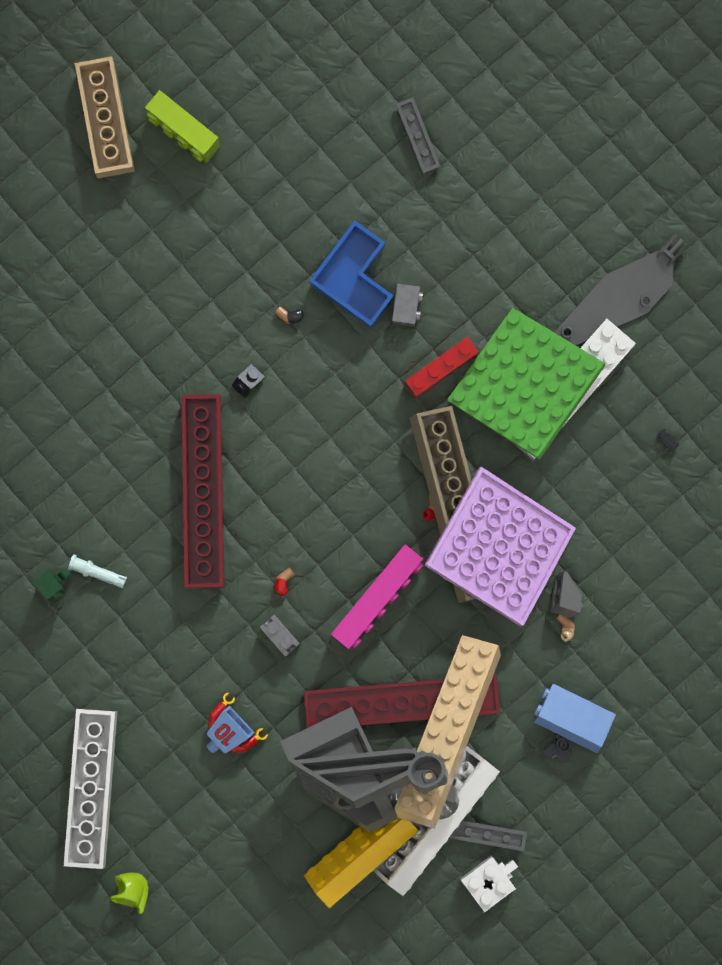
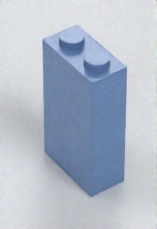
(574, 718)

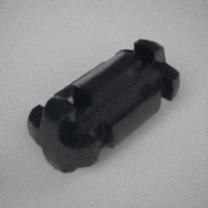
(668, 440)

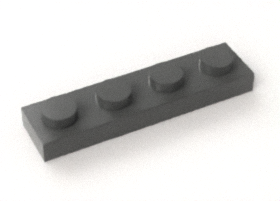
(418, 135)
(490, 835)

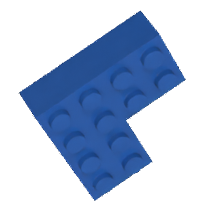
(344, 278)

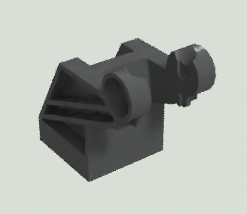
(356, 782)

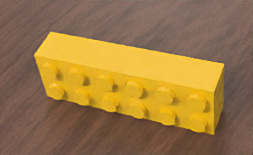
(356, 859)

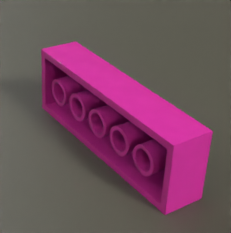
(377, 596)

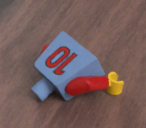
(229, 730)

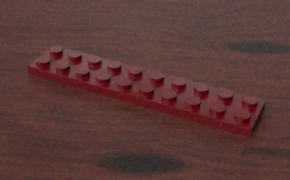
(386, 702)

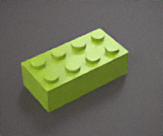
(182, 127)

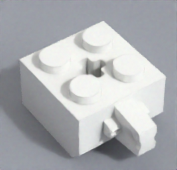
(501, 884)

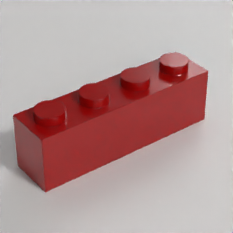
(441, 367)

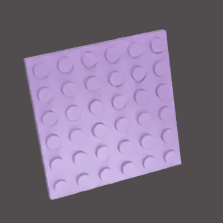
(500, 546)

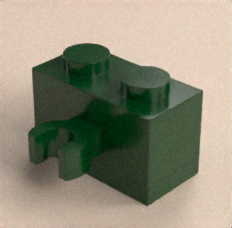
(51, 584)

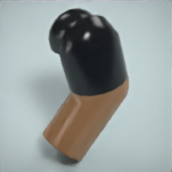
(289, 317)

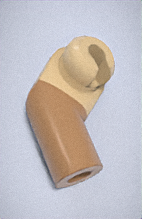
(567, 629)

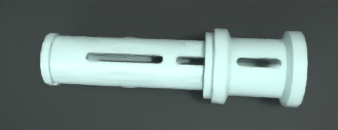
(88, 569)

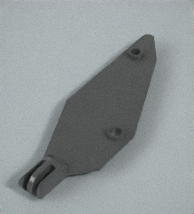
(624, 293)

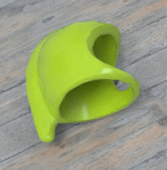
(131, 890)

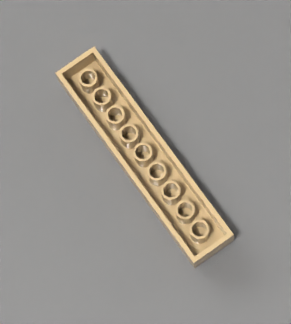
(451, 725)

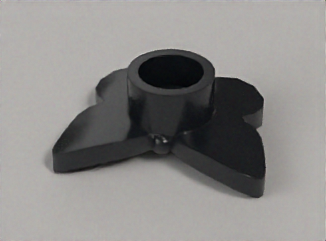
(560, 749)

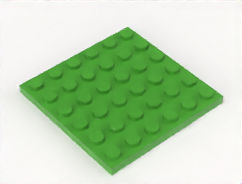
(526, 383)

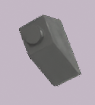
(566, 596)

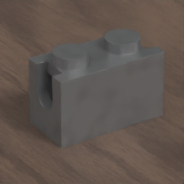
(406, 305)
(279, 635)

